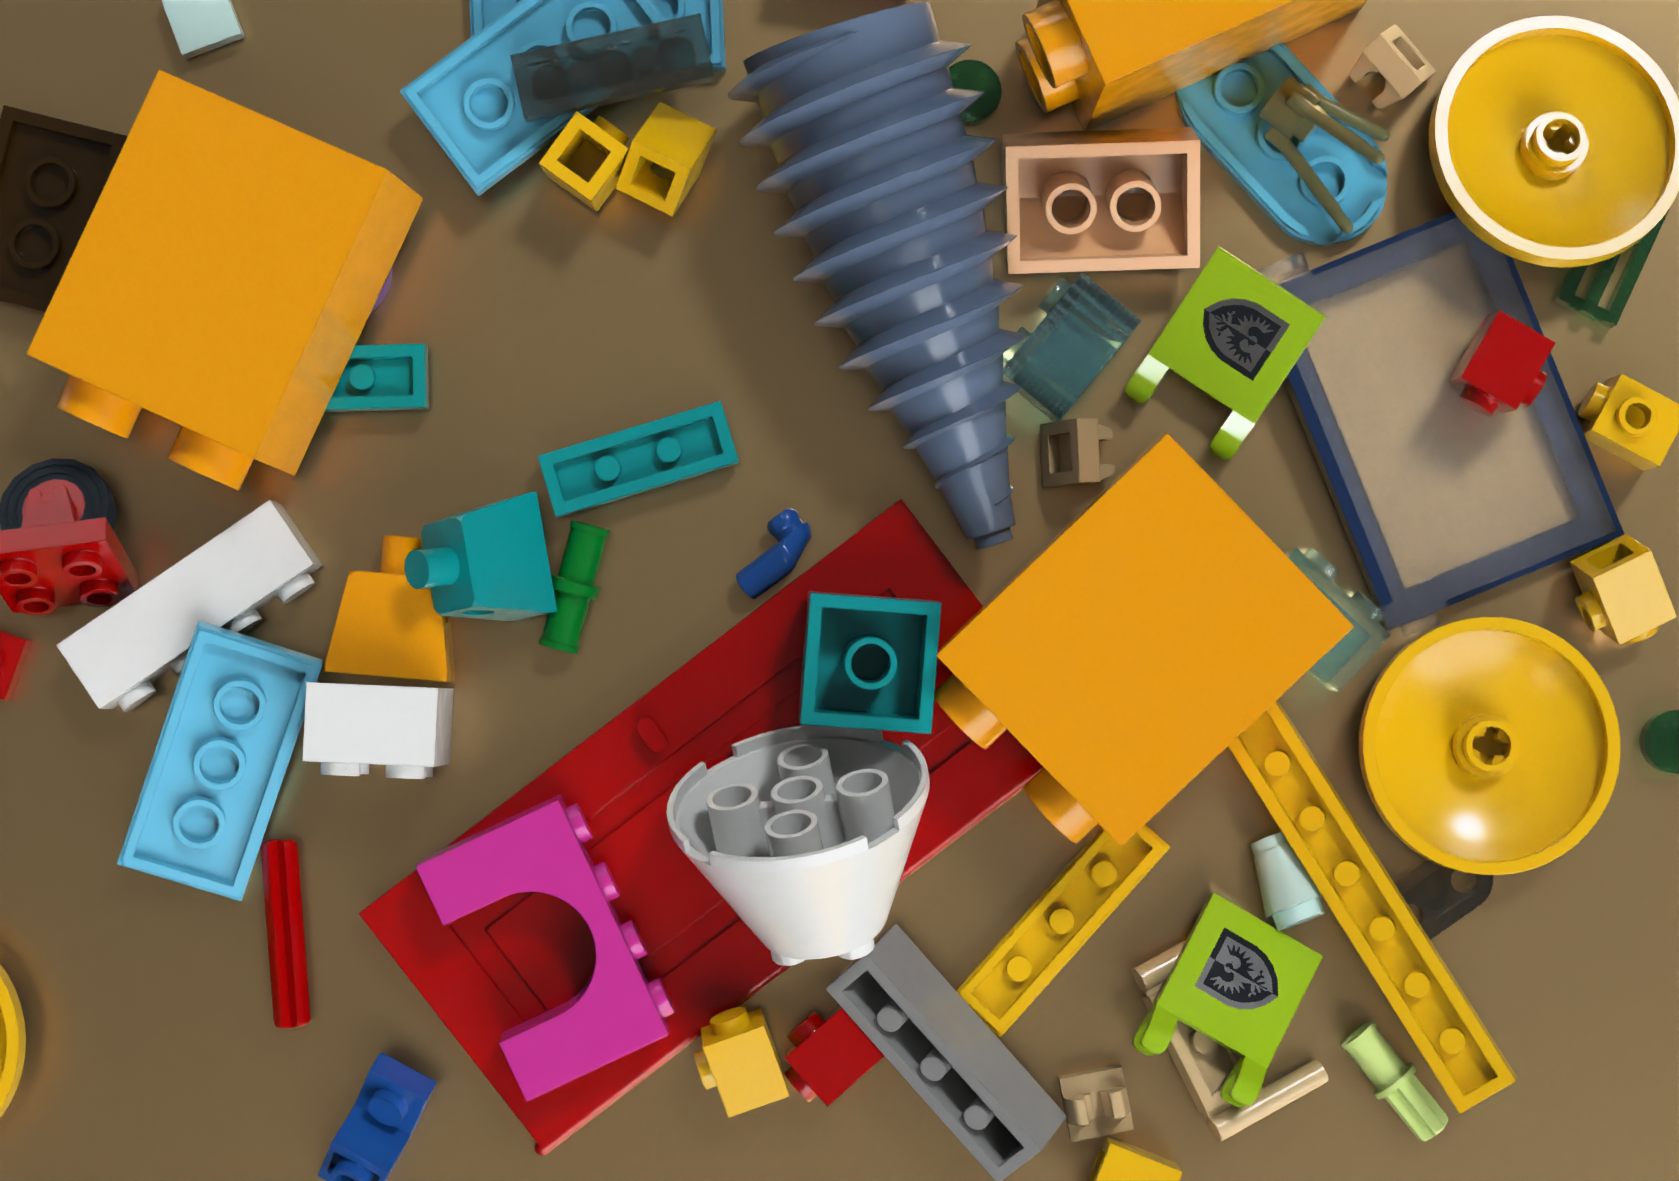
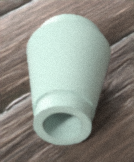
(1284, 883)

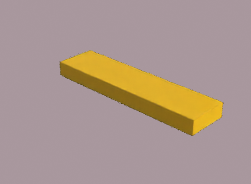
(1058, 925)

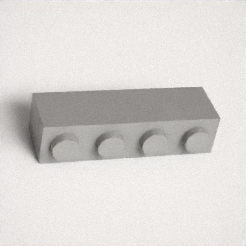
(947, 1054)

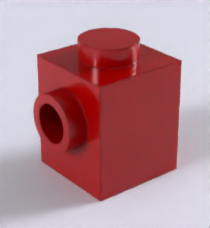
(1502, 365)
(828, 1055)

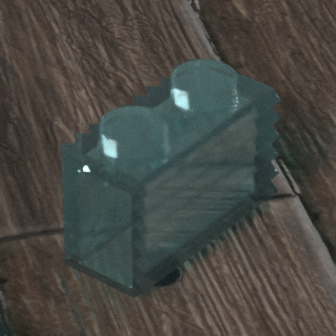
(1068, 346)

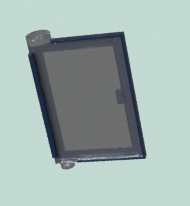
(1420, 480)

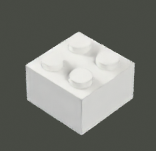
(377, 725)

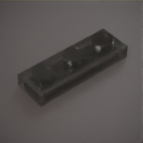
(612, 67)

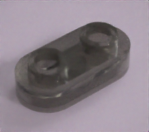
(1436, 899)

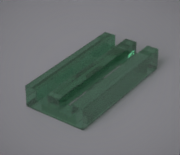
(1622, 291)

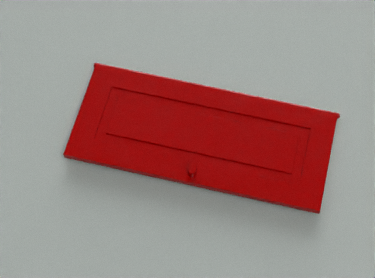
(539, 950)

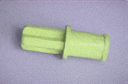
(1395, 1081)

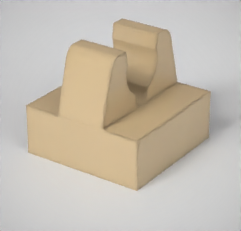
(1397, 61)
(1072, 452)
(1095, 1103)

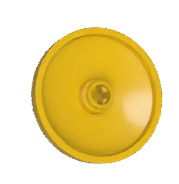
(1556, 141)
(1489, 746)

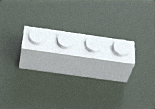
(216, 584)

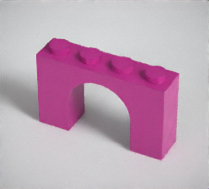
(547, 854)

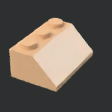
(1102, 200)

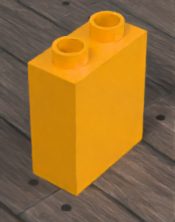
(1135, 52)
(222, 281)
(1137, 645)

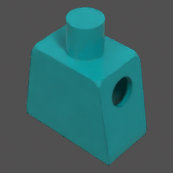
(486, 562)

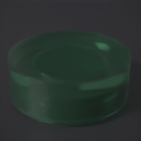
(980, 77)
(1661, 741)

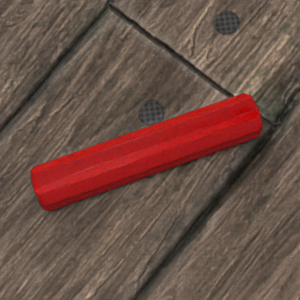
(285, 933)

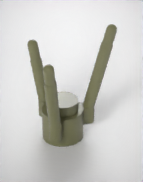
(1298, 112)

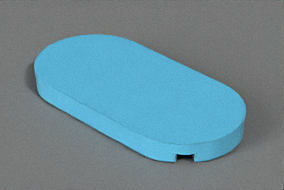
(1229, 127)

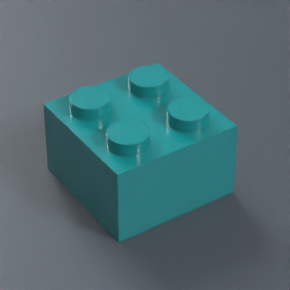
(869, 662)

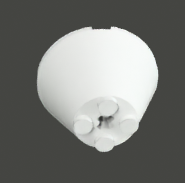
(805, 834)

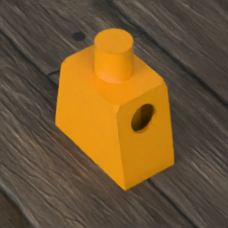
(390, 625)

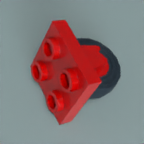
(61, 540)

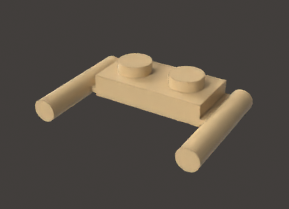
(1207, 1064)

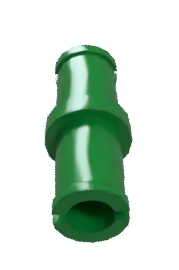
(574, 586)

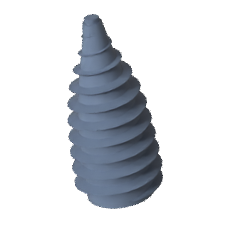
(899, 236)

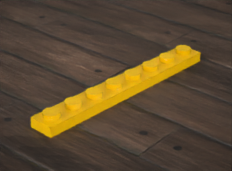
(1371, 910)

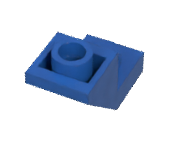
(378, 1123)

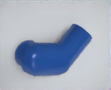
(780, 558)

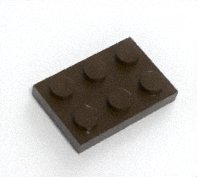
(47, 194)

